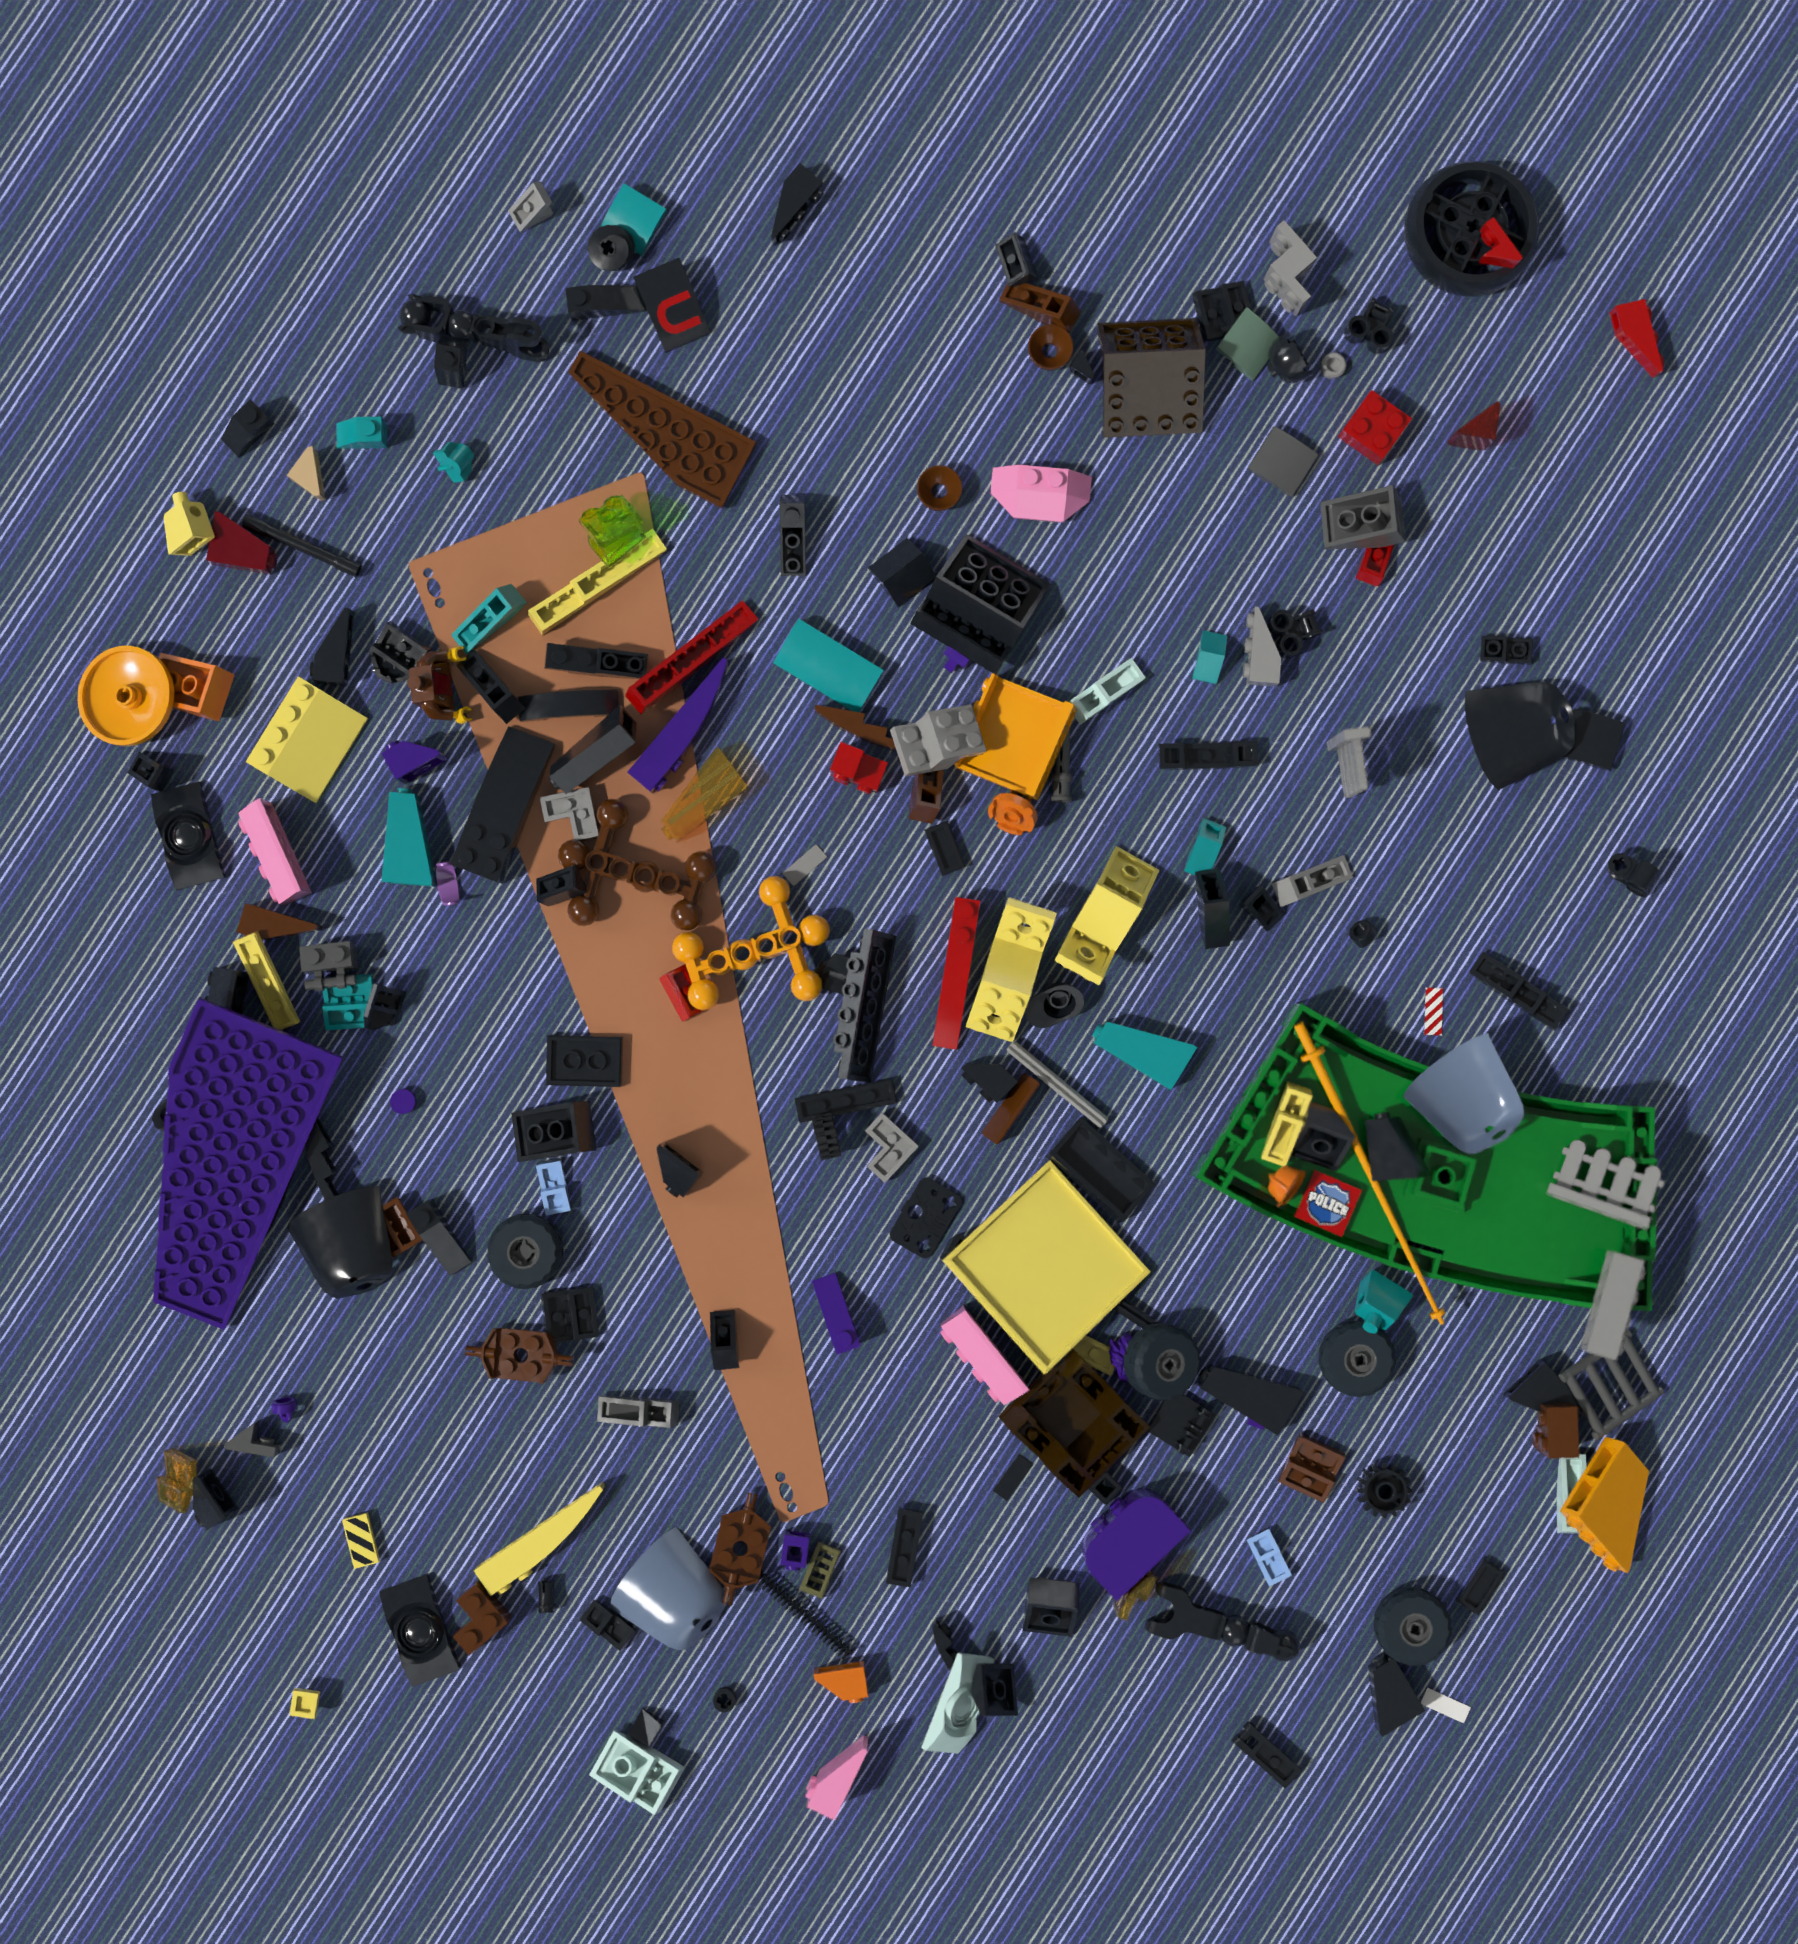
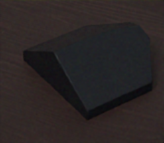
(383, 1007)

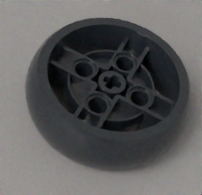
(1430, 208)

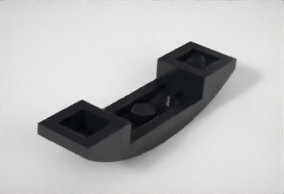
(568, 704)
(1208, 755)

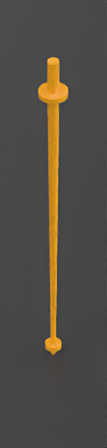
(1313, 1055)

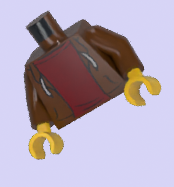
(432, 686)

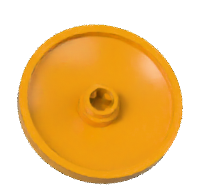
(125, 696)

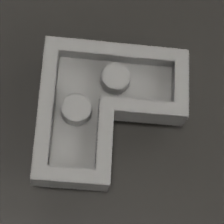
(573, 805)
(895, 1145)

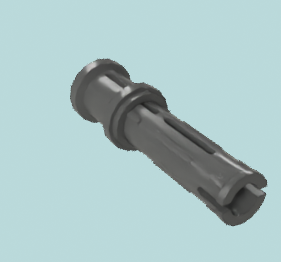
(1061, 774)

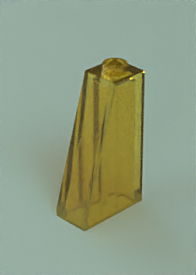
(705, 795)

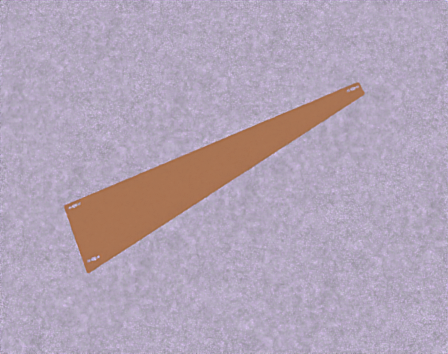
(678, 1078)

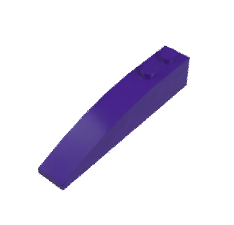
(676, 738)

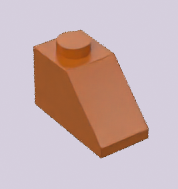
(844, 1680)

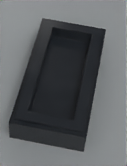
(944, 848)
(1480, 1586)

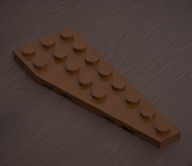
(683, 442)

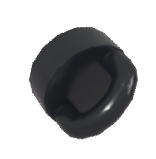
(1362, 933)

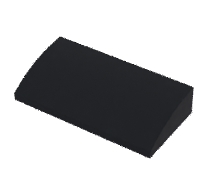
(1100, 1170)

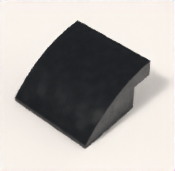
(980, 603)

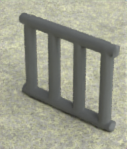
(1636, 1404)

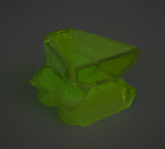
(613, 529)

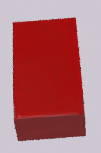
(1374, 565)

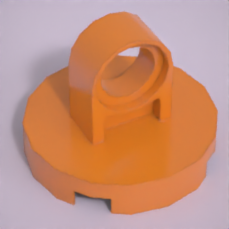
(1013, 813)

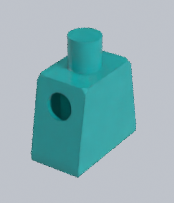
(1380, 1301)

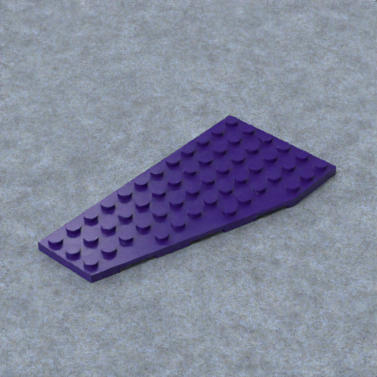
(230, 1144)

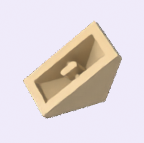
(308, 473)

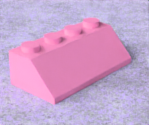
(274, 852)
(984, 1356)

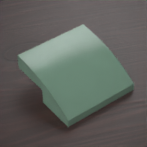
(1248, 343)

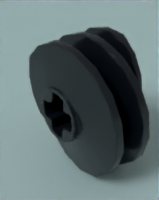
(621, 242)

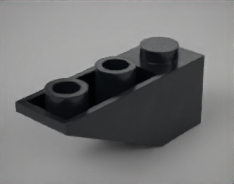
(797, 194)
(793, 535)

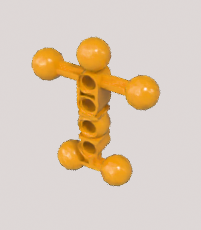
(812, 930)

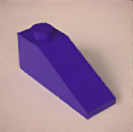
(836, 1313)

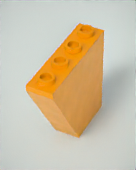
(1609, 1503)

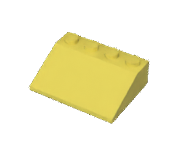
(306, 740)

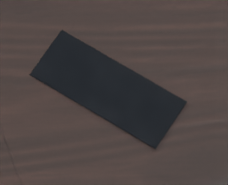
(1012, 1477)

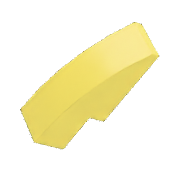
(1286, 1123)

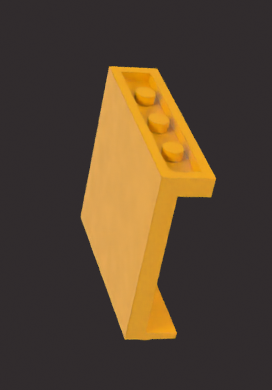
(1020, 736)

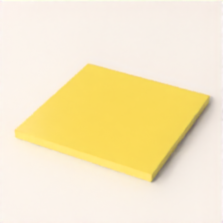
(1046, 1266)

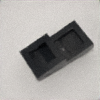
(608, 1625)

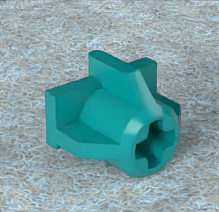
(455, 460)

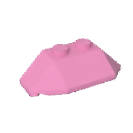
(1040, 492)

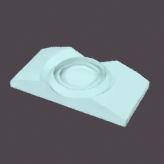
(956, 1711)

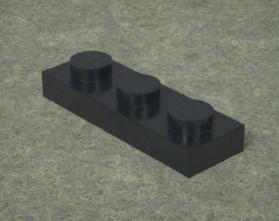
(904, 1547)

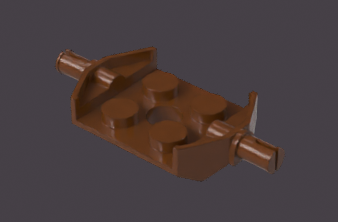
(501, 1358)
(742, 1570)

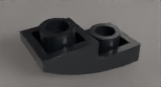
(1506, 650)
(943, 1640)

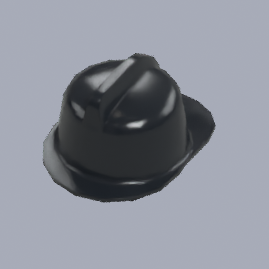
(1054, 1005)

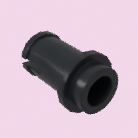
(546, 1596)

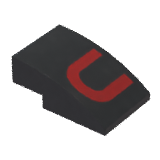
(672, 305)

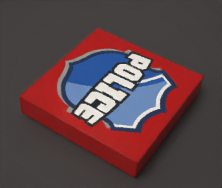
(1327, 1203)

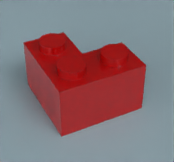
(857, 768)

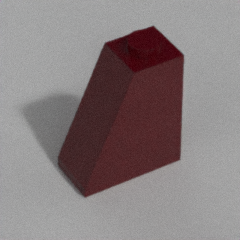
(238, 548)

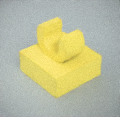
(304, 1703)

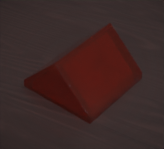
(1478, 432)

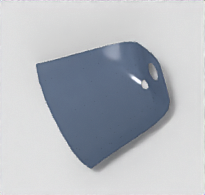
(1467, 1094)
(669, 1591)

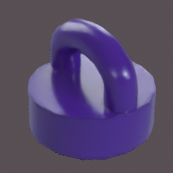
(284, 1407)

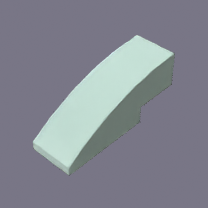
(1107, 690)
(1568, 1475)

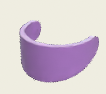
(447, 883)

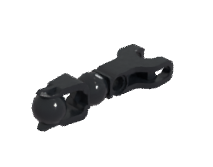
(505, 334)
(1213, 1624)

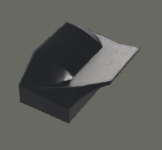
(833, 973)

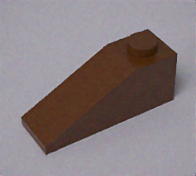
(1042, 305)
(926, 796)
(272, 924)

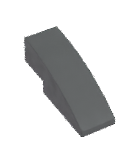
(638, 1411)

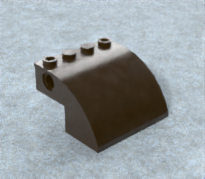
(1074, 1422)

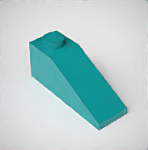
(489, 617)

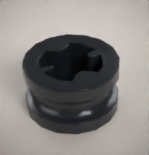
(718, 1703)

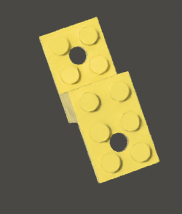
(1107, 915)
(1010, 969)

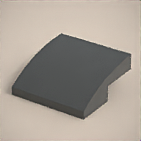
(1282, 461)

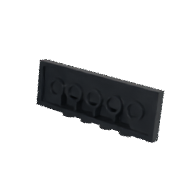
(863, 1005)

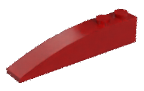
(690, 657)
(956, 973)

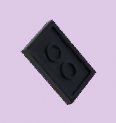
(584, 1061)

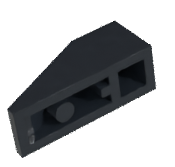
(603, 301)
(333, 656)
(490, 687)
(439, 1236)

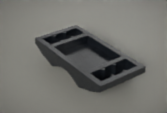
(187, 836)
(419, 1630)

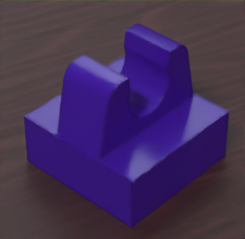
(955, 659)

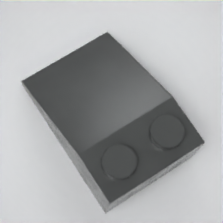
(1363, 520)

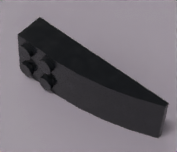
(503, 805)

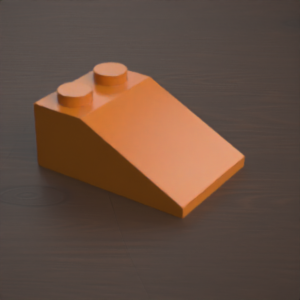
(198, 686)

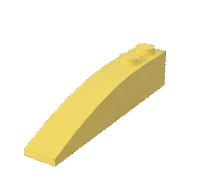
(532, 1547)

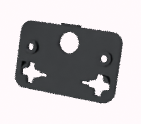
(931, 1221)

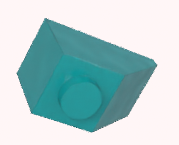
(362, 433)

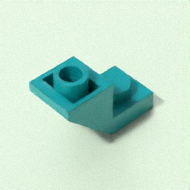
(1206, 847)

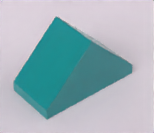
(1209, 657)

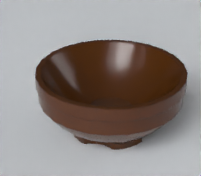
(1050, 335)
(939, 475)

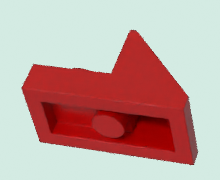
(1503, 251)

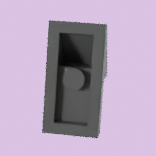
(248, 1442)

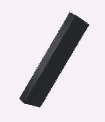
(846, 1100)

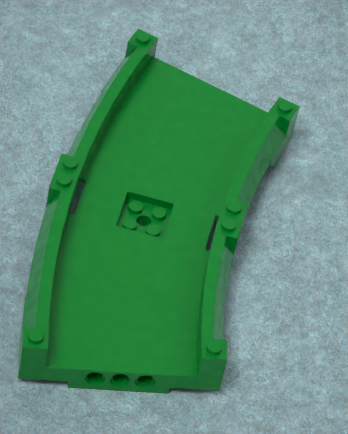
(1491, 1211)

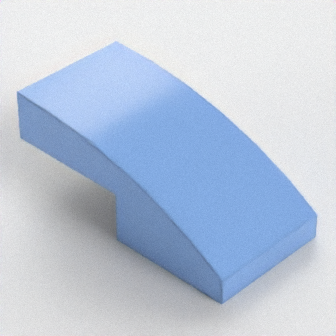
(553, 1186)
(1269, 1557)

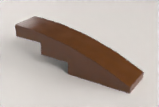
(853, 724)

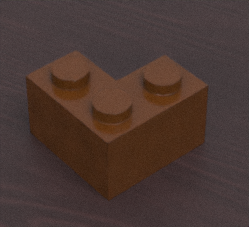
(1557, 1431)
(486, 1617)

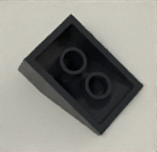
(553, 1131)

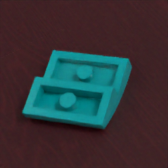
(636, 215)
(347, 1006)

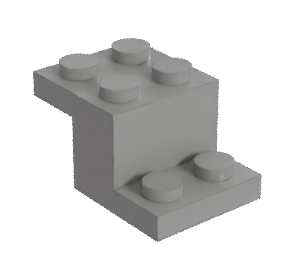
(1292, 265)
(938, 740)

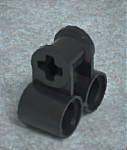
(1372, 324)
(1297, 630)
(1636, 875)

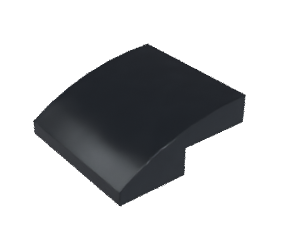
(1220, 308)
(1595, 739)
(570, 1314)

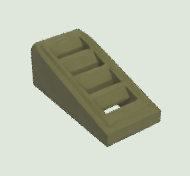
(828, 1573)

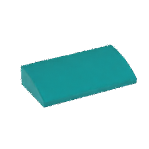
(828, 666)

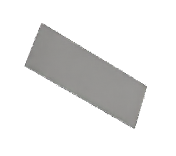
(804, 865)

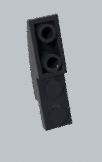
(595, 661)

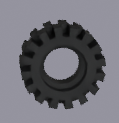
(826, 1136)

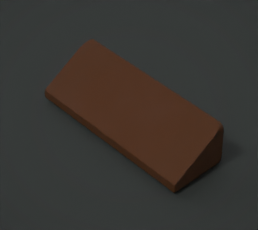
(1010, 1108)

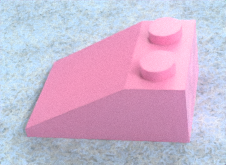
(833, 1781)

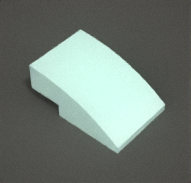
(637, 1772)

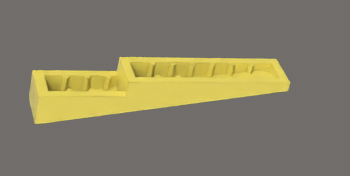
(593, 584)

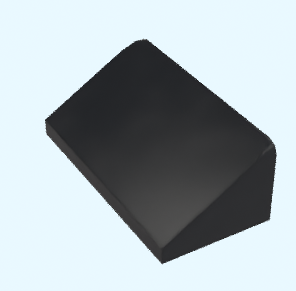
(1016, 260)
(560, 886)

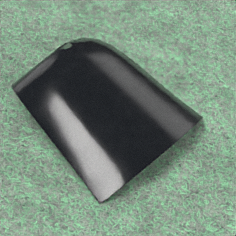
(1514, 729)
(344, 1241)

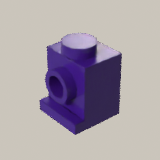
(795, 1561)

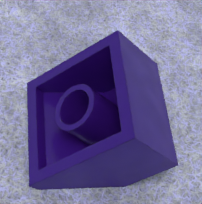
(411, 760)

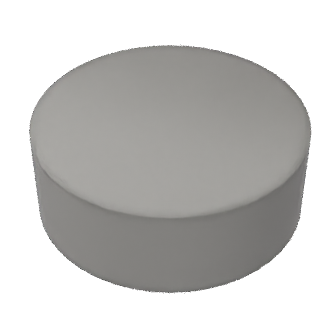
(1333, 365)

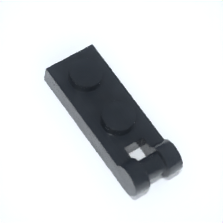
(1267, 1755)

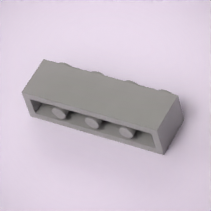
(1612, 1305)

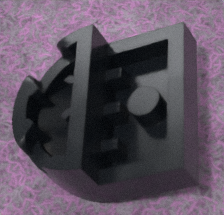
(395, 653)

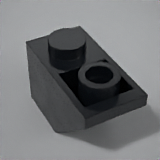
(991, 1078)

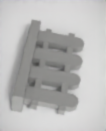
(1351, 759)
(1617, 1193)

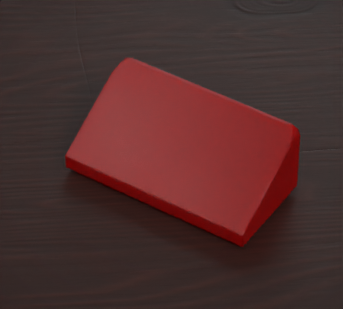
(676, 986)

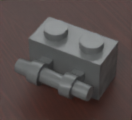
(329, 958)

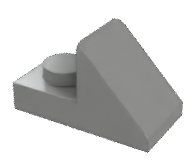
(531, 207)

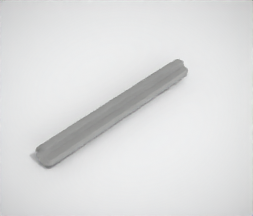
(1057, 1084)

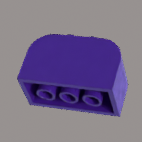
(1131, 1539)

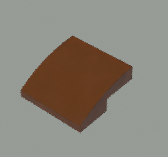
(1311, 1467)

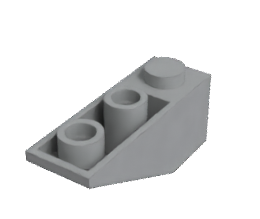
(1263, 656)

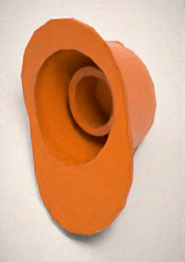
(1285, 1183)

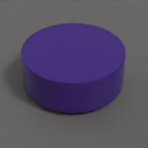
(403, 1101)

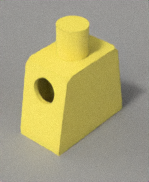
(186, 526)

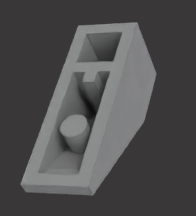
(1312, 880)

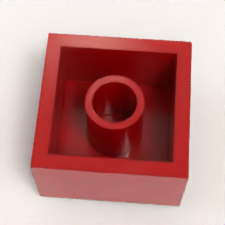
(1374, 427)

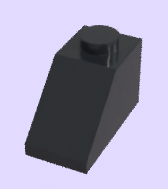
(451, 361)
(246, 428)
(724, 1340)

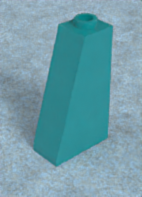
(406, 847)
(1148, 1053)

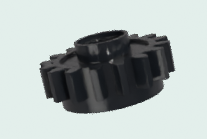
(1374, 1480)

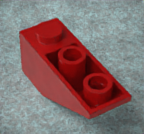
(1635, 332)

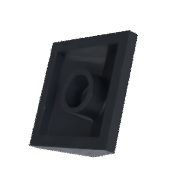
(995, 1689)

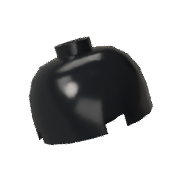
(1287, 360)

